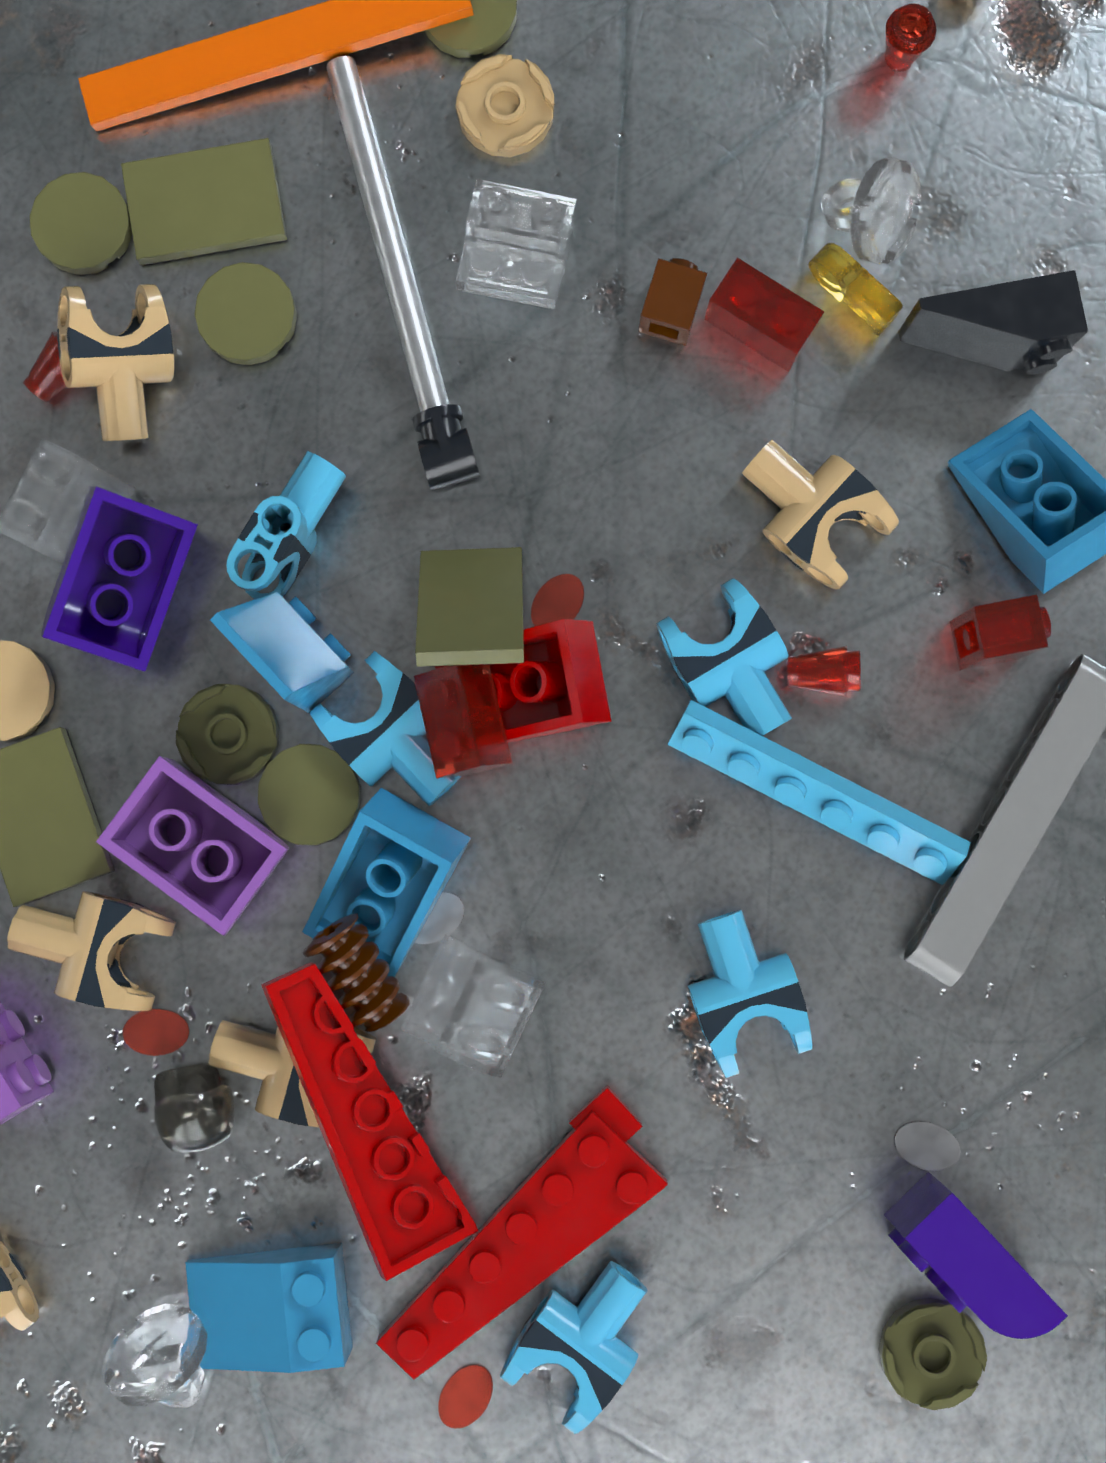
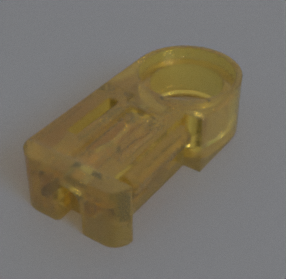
(855, 287)

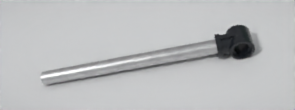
(444, 444)

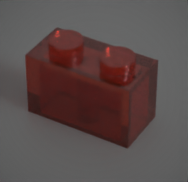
(763, 314)
(1000, 632)
(462, 720)

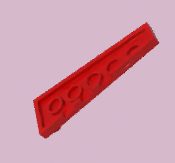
(383, 1162)
(552, 1217)

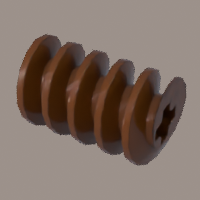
(358, 973)

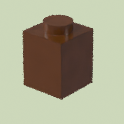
(672, 300)

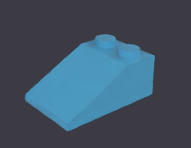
(1036, 499)
(286, 648)
(389, 875)
(273, 1309)

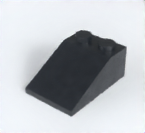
(1003, 324)

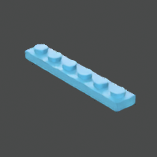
(819, 793)

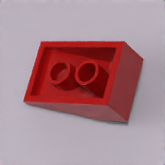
(556, 685)

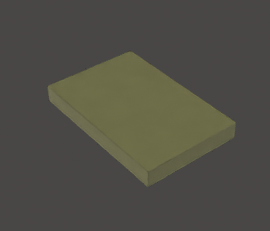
(204, 201)
(470, 607)
(46, 820)

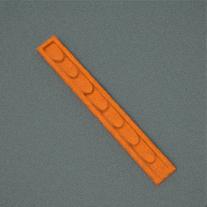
(256, 54)

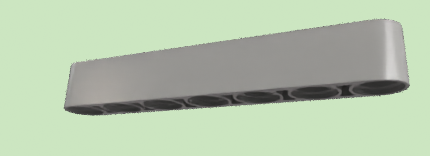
(1013, 824)

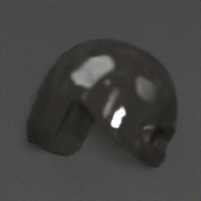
(193, 1108)

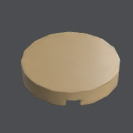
(505, 105)
(24, 691)

